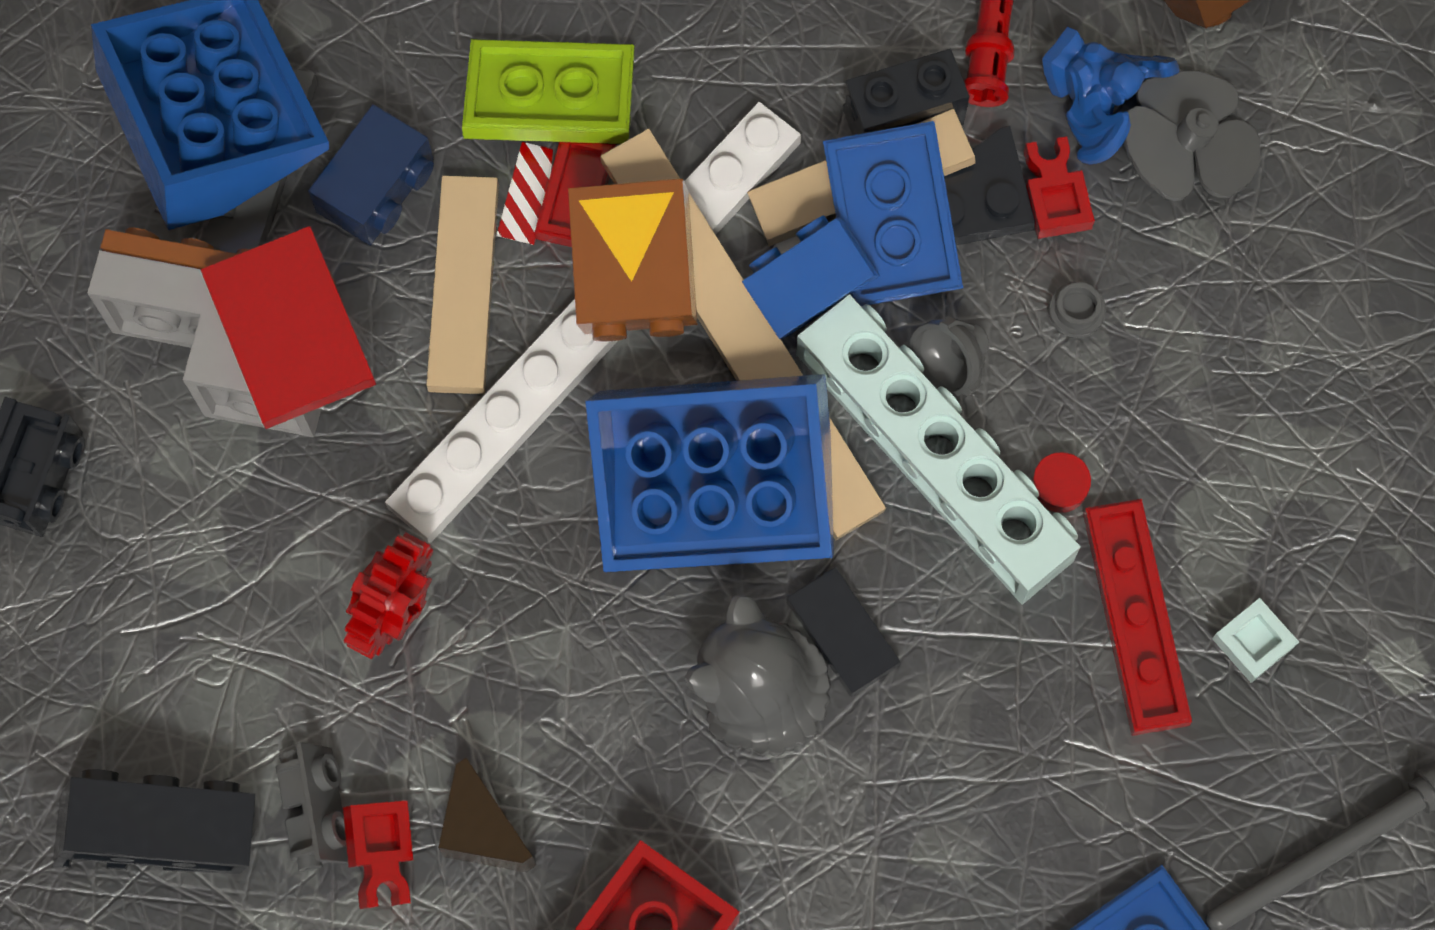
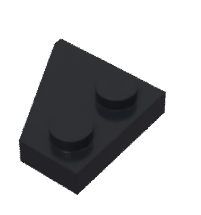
(990, 195)

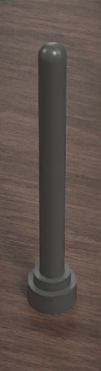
(1418, 798)

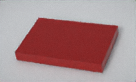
(288, 327)

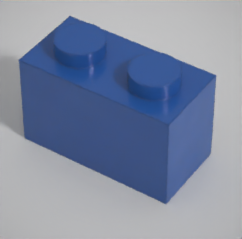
(809, 276)

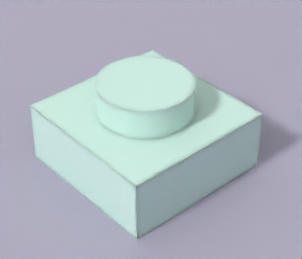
(1255, 640)

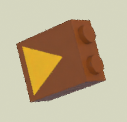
(632, 259)

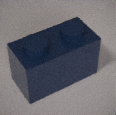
(372, 175)

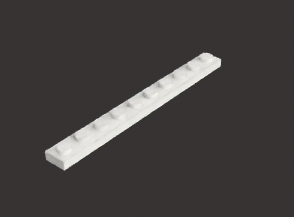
(564, 353)

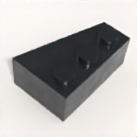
(154, 824)

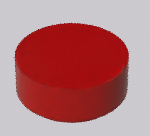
(1062, 482)

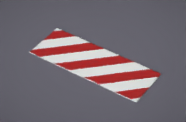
(526, 193)

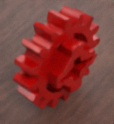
(388, 595)

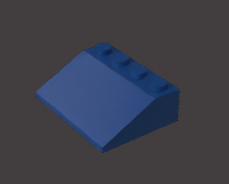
(205, 104)
(712, 473)

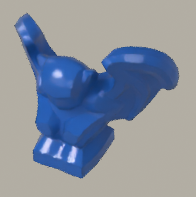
(1096, 83)

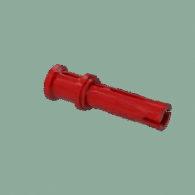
(989, 54)

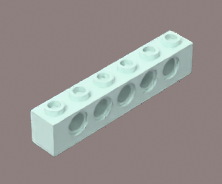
(1019, 564)

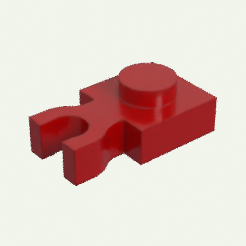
(1057, 197)
(379, 840)

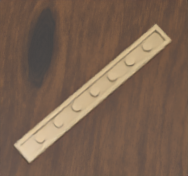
(739, 326)

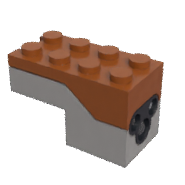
(159, 295)

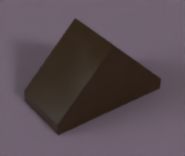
(477, 827)

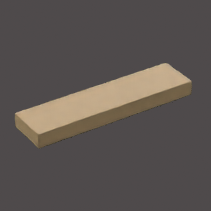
(804, 196)
(463, 285)

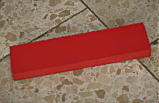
(1137, 617)

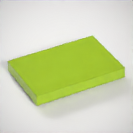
(548, 91)

